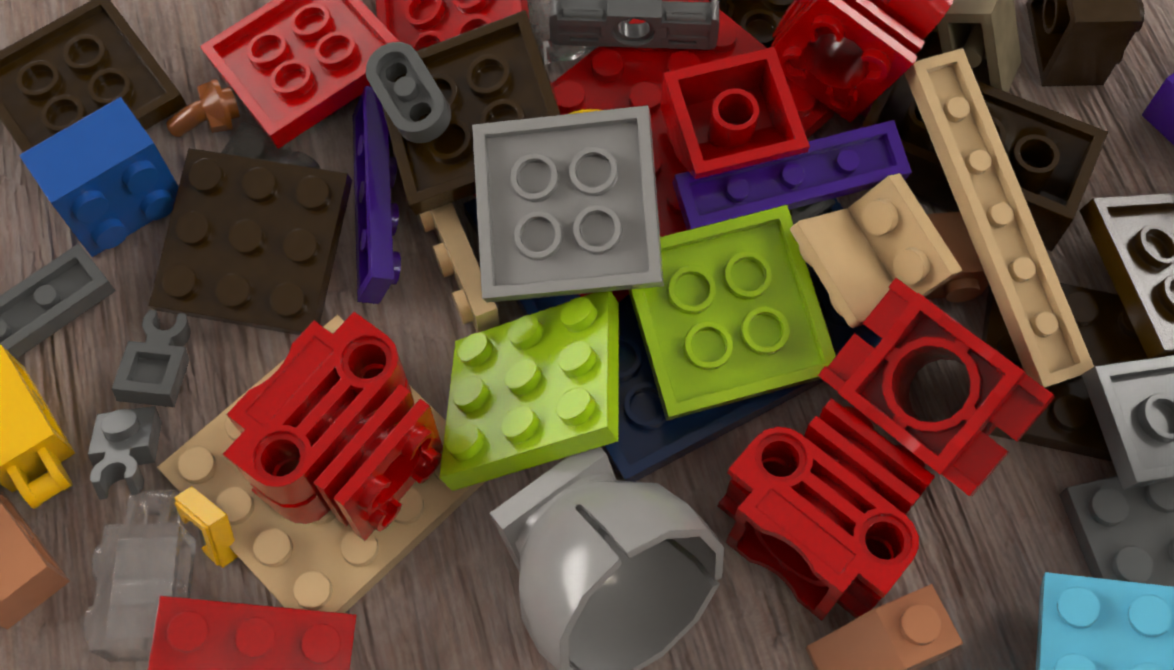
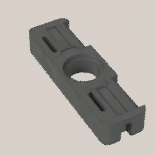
(666, 25)

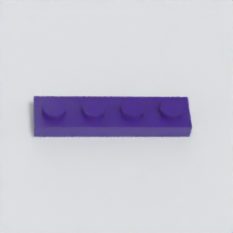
(829, 170)
(374, 213)

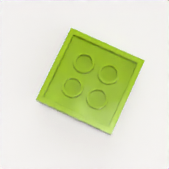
(731, 315)
(533, 391)

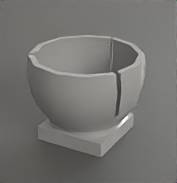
(607, 565)

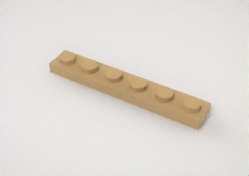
(998, 219)

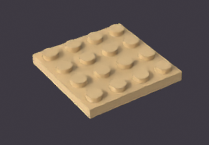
(316, 562)

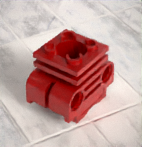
(853, 47)
(913, 336)
(336, 430)
(827, 509)

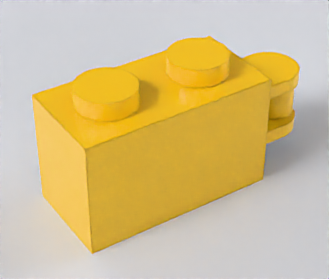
(29, 437)

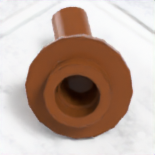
(215, 106)

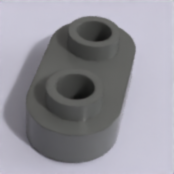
(409, 95)

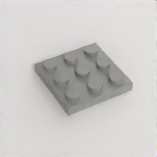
(567, 205)

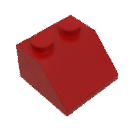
(731, 113)

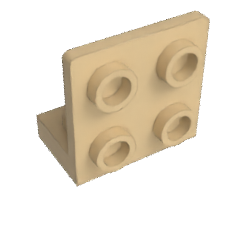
(870, 245)

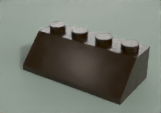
(1045, 148)

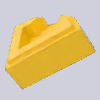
(211, 521)

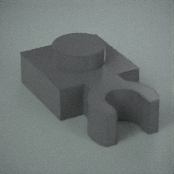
(154, 369)
(120, 444)

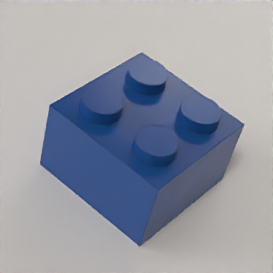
(103, 176)

